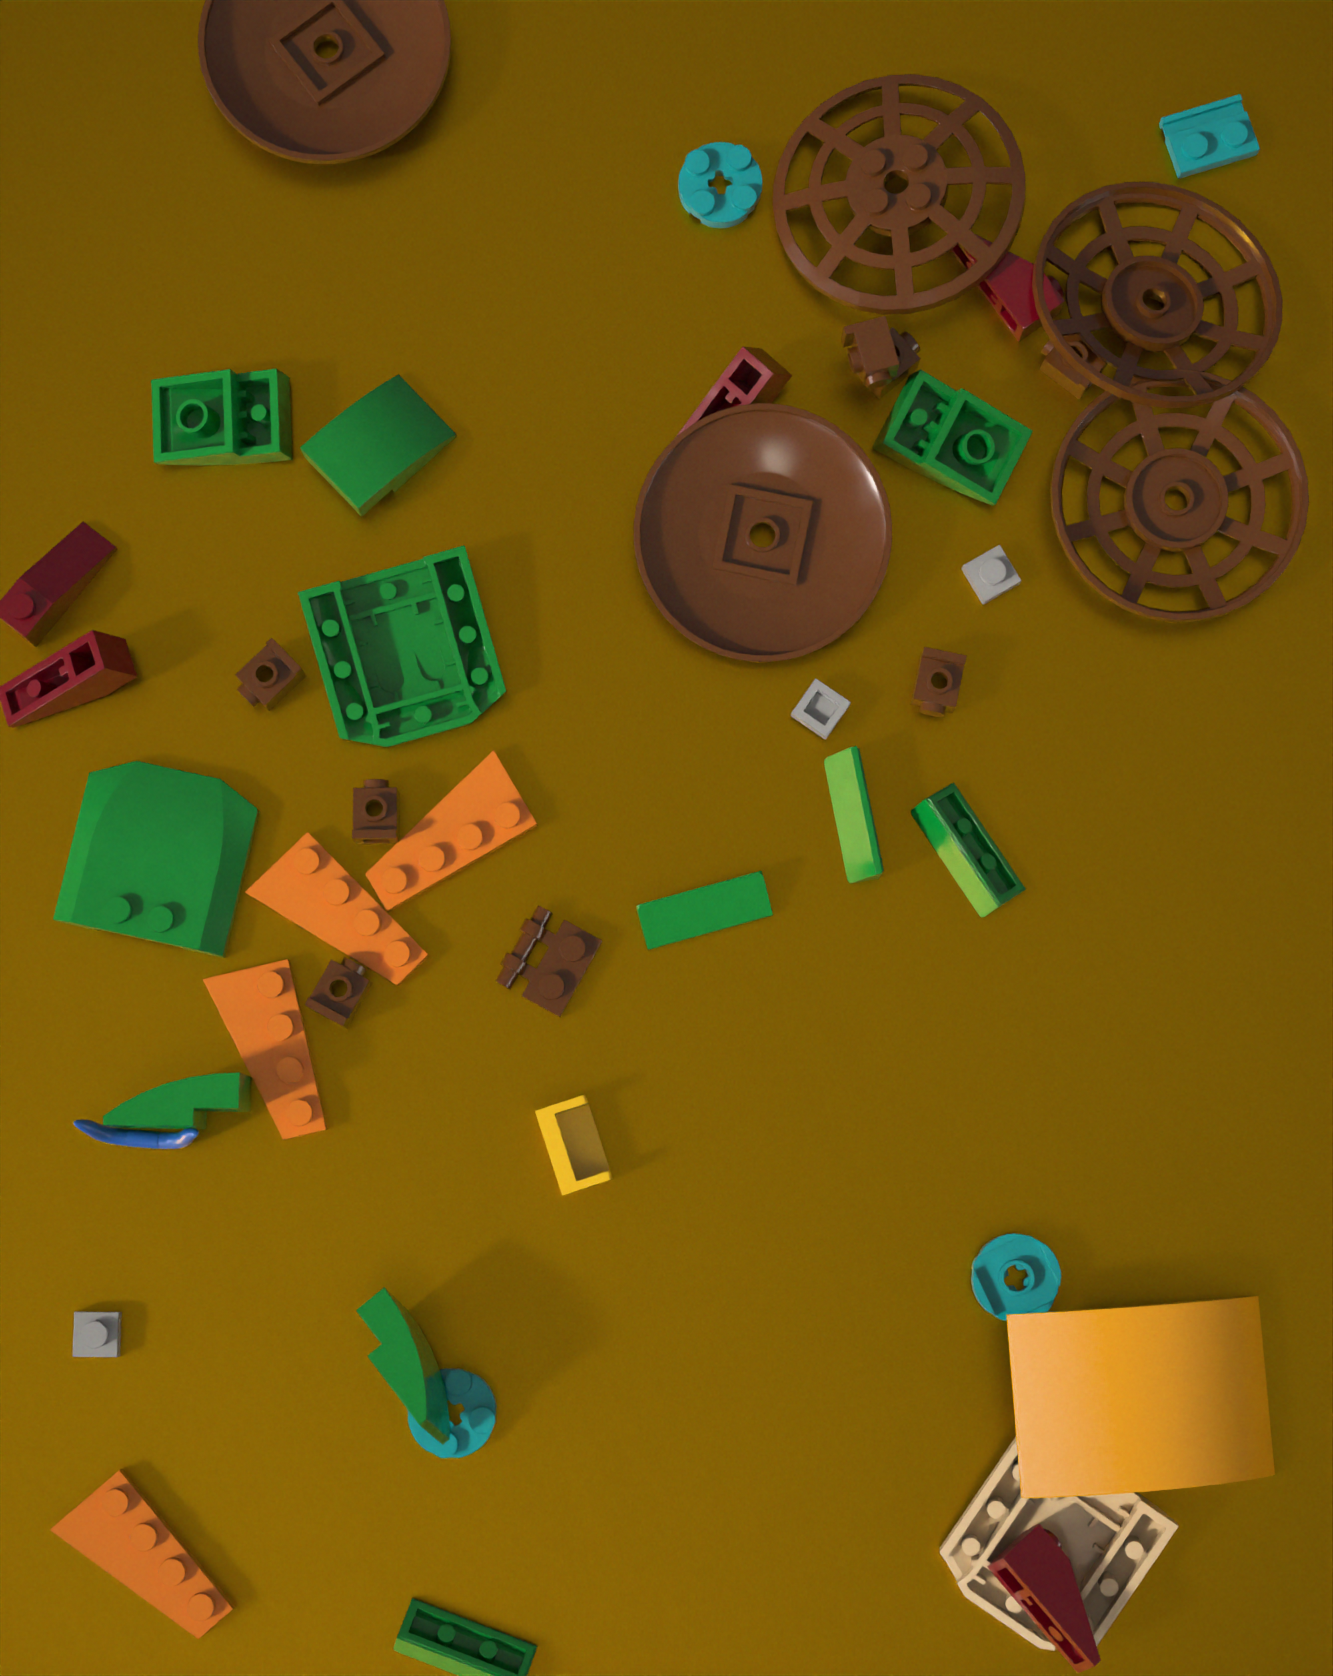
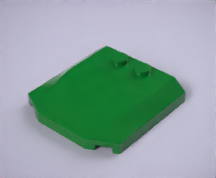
(404, 650)
(158, 857)

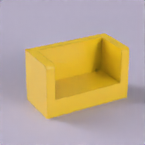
(574, 1145)

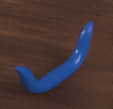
(137, 1138)

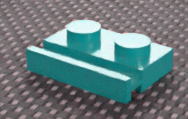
(1209, 136)

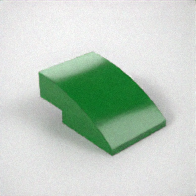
(222, 418)
(952, 438)
(377, 443)
(184, 1102)
(407, 1362)

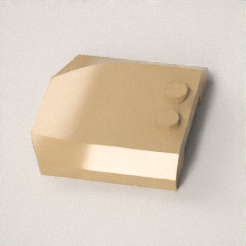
(1105, 1536)

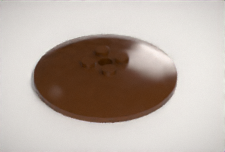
(316, 108)
(777, 471)

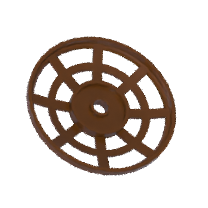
(901, 212)
(1164, 281)
(1205, 496)

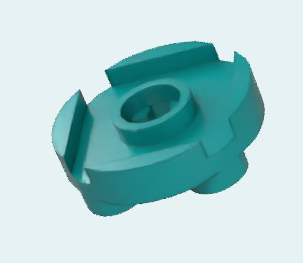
(704, 202)
(1025, 1253)
(477, 1418)

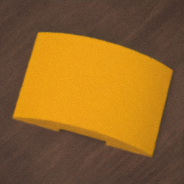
(1140, 1397)

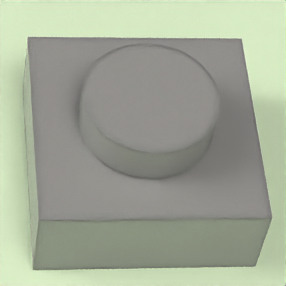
(991, 574)
(820, 709)
(97, 1334)

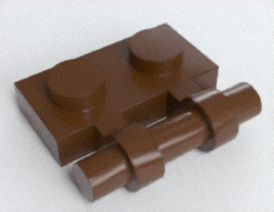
(560, 968)

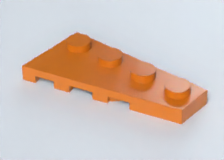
(457, 832)
(333, 906)
(270, 1034)
(139, 1549)

